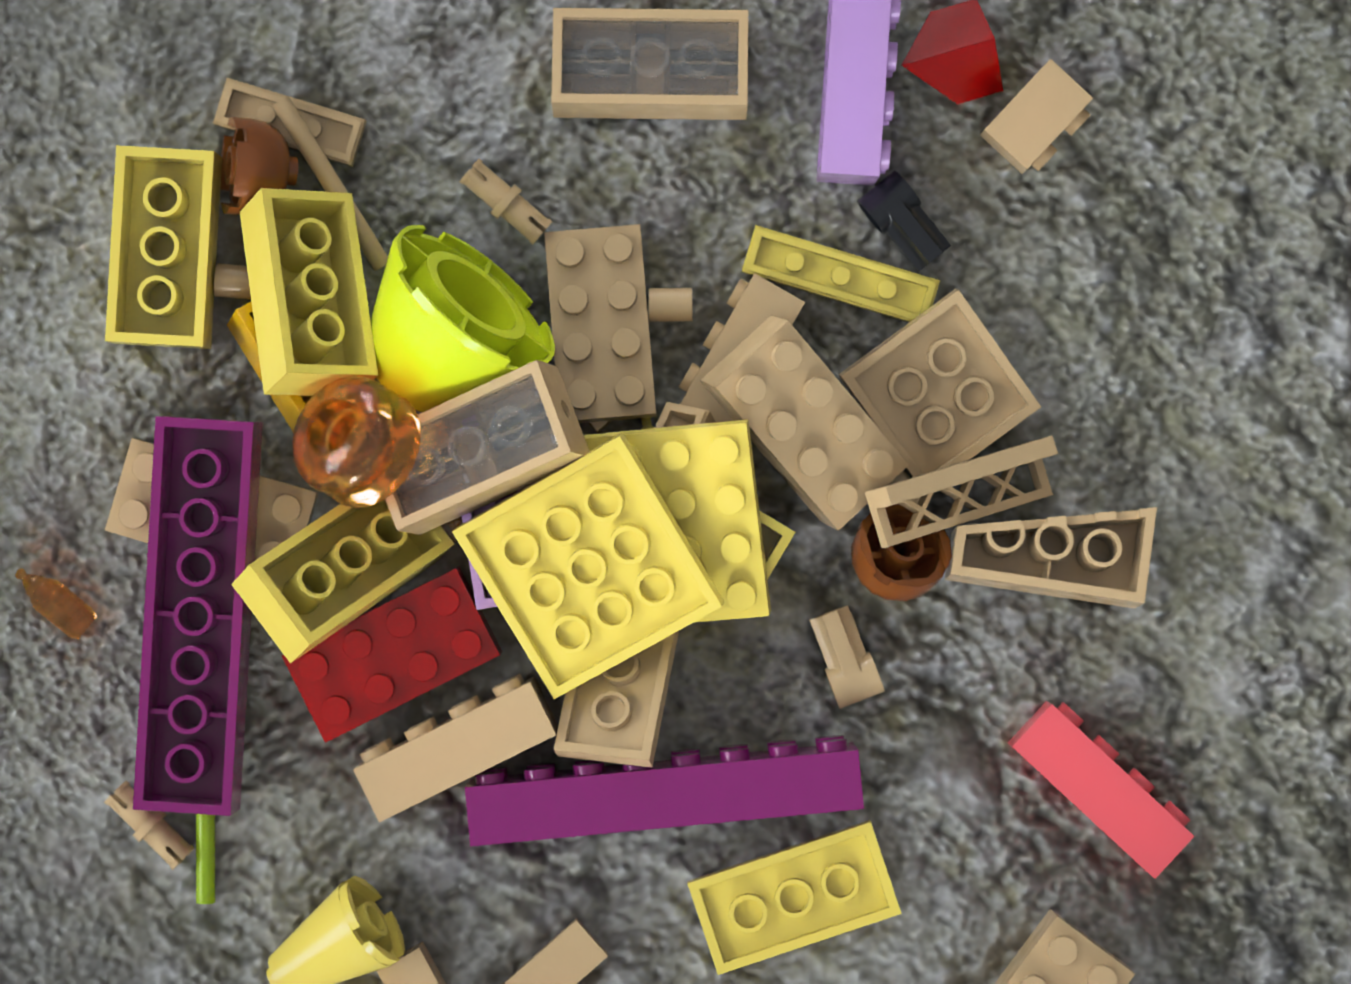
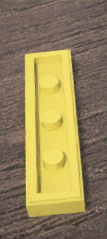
(839, 275)

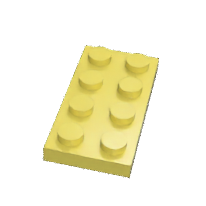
(794, 897)

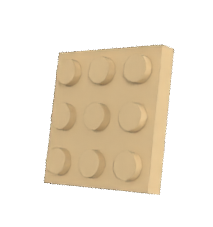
(940, 387)

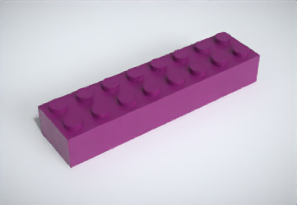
(194, 616)
(671, 794)

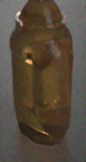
(57, 604)

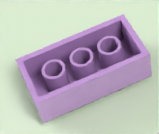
(855, 91)

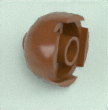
(254, 160)
(902, 569)

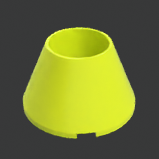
(449, 320)

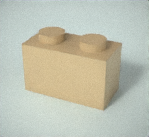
(1038, 117)

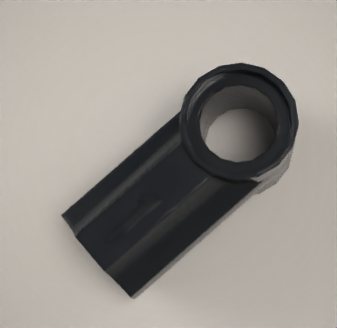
(897, 211)

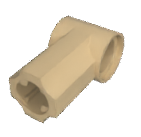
(849, 666)

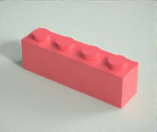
(1101, 788)

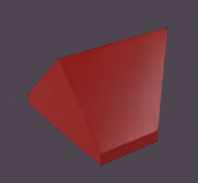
(957, 53)

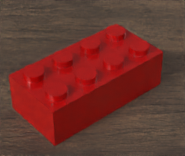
(394, 654)

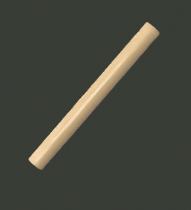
(327, 176)

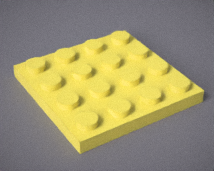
(712, 494)
(588, 566)

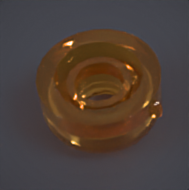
(356, 441)

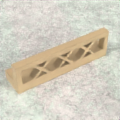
(965, 474)

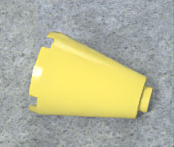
(339, 939)

